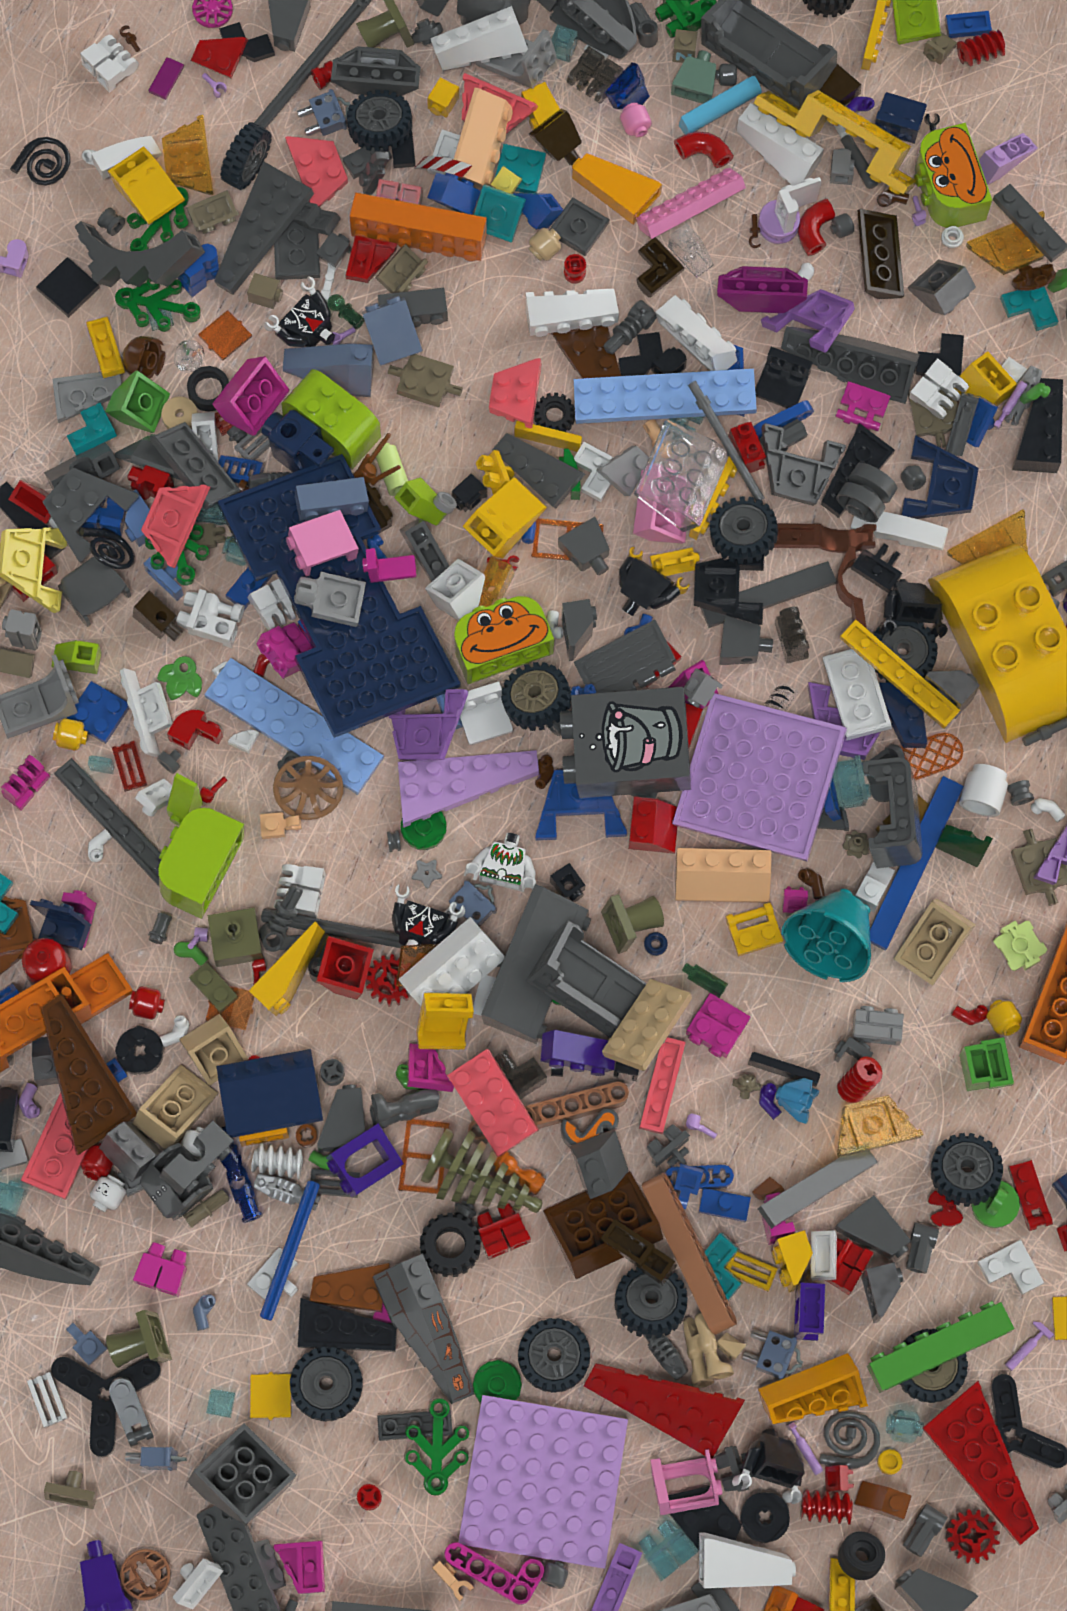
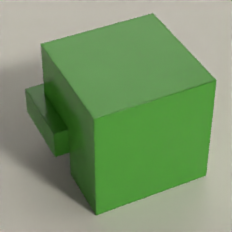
(986, 1065)

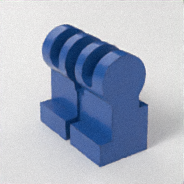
(202, 270)
(109, 518)

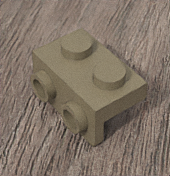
(212, 211)
(401, 270)

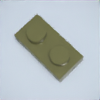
(213, 987)

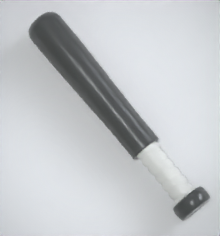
(860, 162)

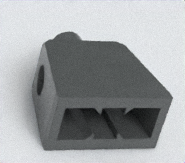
(586, 546)
(742, 642)

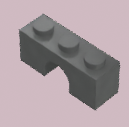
(95, 461)
(183, 1174)

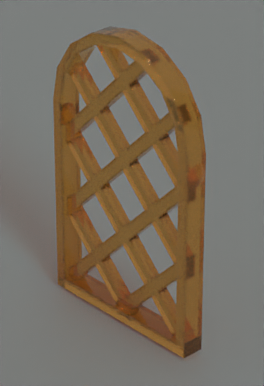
(938, 753)

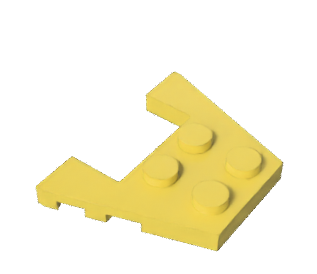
(23, 562)

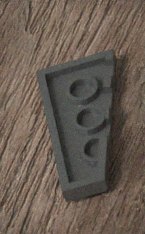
(541, 471)

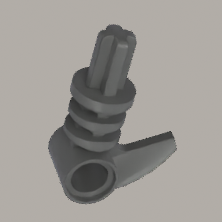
(639, 317)
(278, 923)

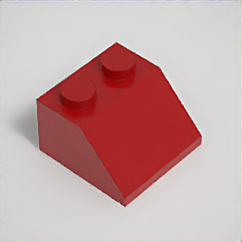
(652, 826)
(344, 967)

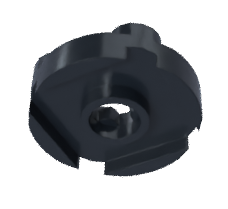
(139, 1037)
(779, 1517)

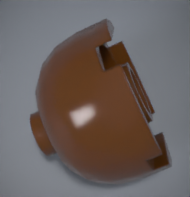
(144, 355)

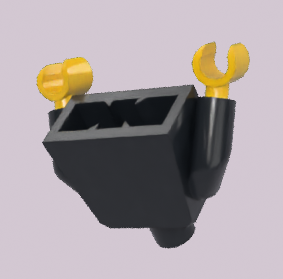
(646, 585)

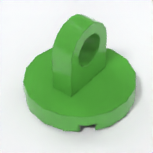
(999, 1209)

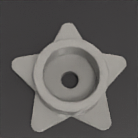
(431, 868)

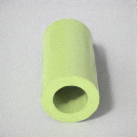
(387, 459)

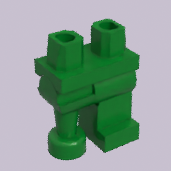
(682, 14)

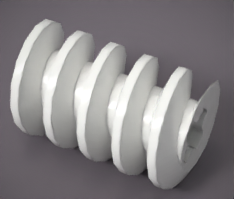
(277, 1160)

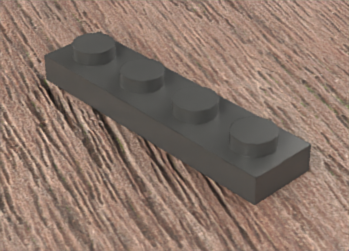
(1030, 223)

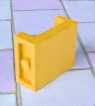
(444, 1020)

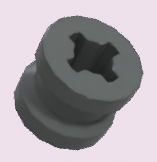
(111, 221)
(1020, 792)
(330, 1068)

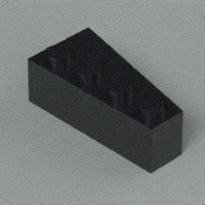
(1042, 437)

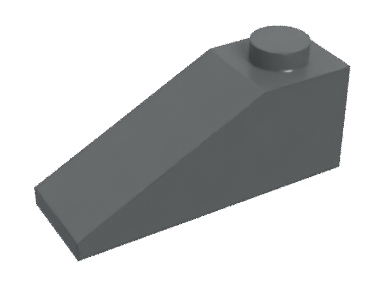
(425, 548)

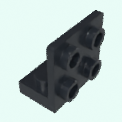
(783, 378)

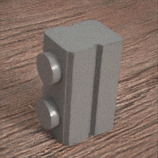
(22, 629)
(878, 1026)

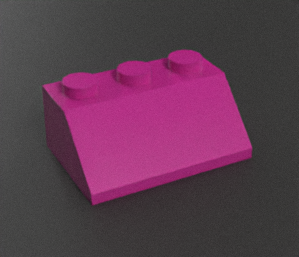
(251, 395)

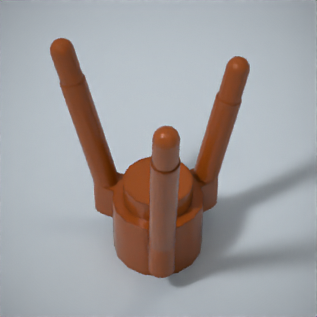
(368, 470)

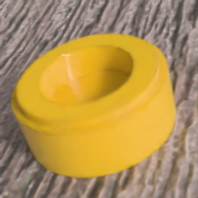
(889, 1462)

